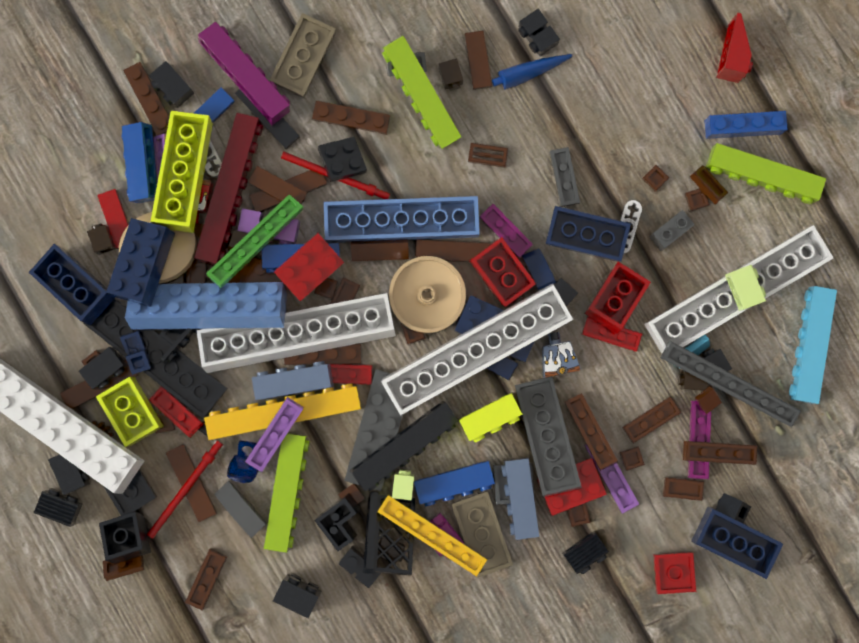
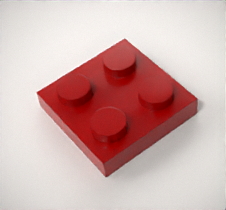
(674, 573)

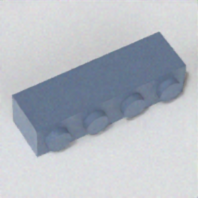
(293, 381)
(521, 498)

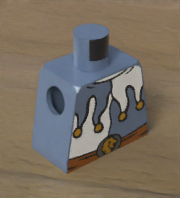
(558, 357)

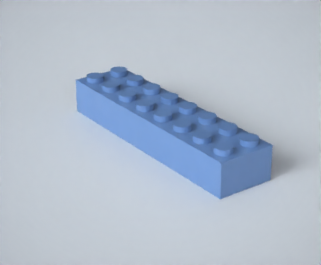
(401, 219)
(211, 306)

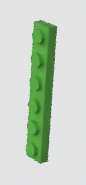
(254, 241)

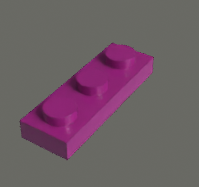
(506, 229)

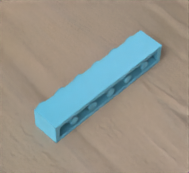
(813, 344)

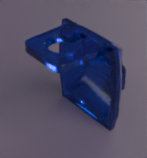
(238, 469)

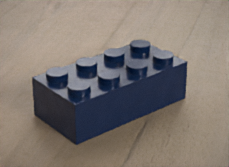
(588, 234)
(140, 262)
(71, 284)
(477, 312)
(737, 542)

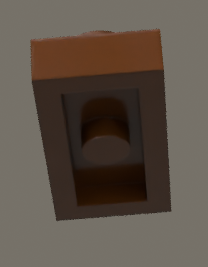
(113, 571)

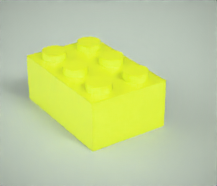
(129, 411)
(490, 418)

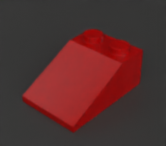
(736, 52)

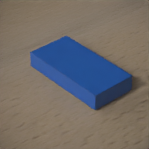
(216, 105)

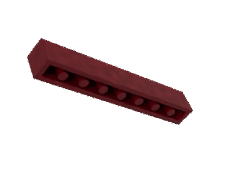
(228, 189)

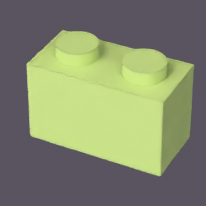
(746, 287)
(403, 485)

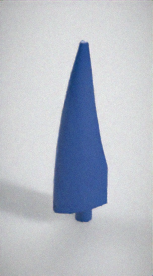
(526, 71)

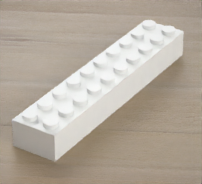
(716, 302)
(302, 333)
(477, 349)
(66, 431)

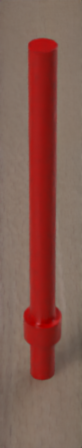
(369, 189)
(207, 458)

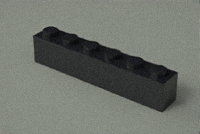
(403, 446)

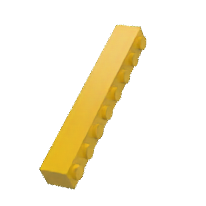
(259, 417)

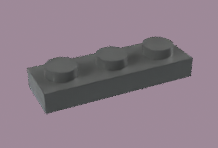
(564, 177)

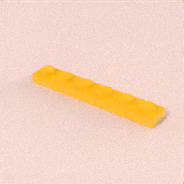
(432, 535)

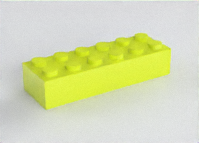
(182, 171)

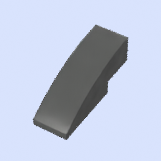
(240, 509)

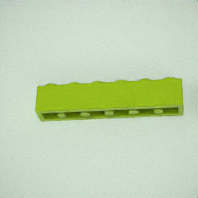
(421, 92)
(765, 173)
(285, 493)

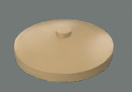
(180, 254)
(427, 294)

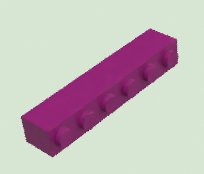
(244, 73)

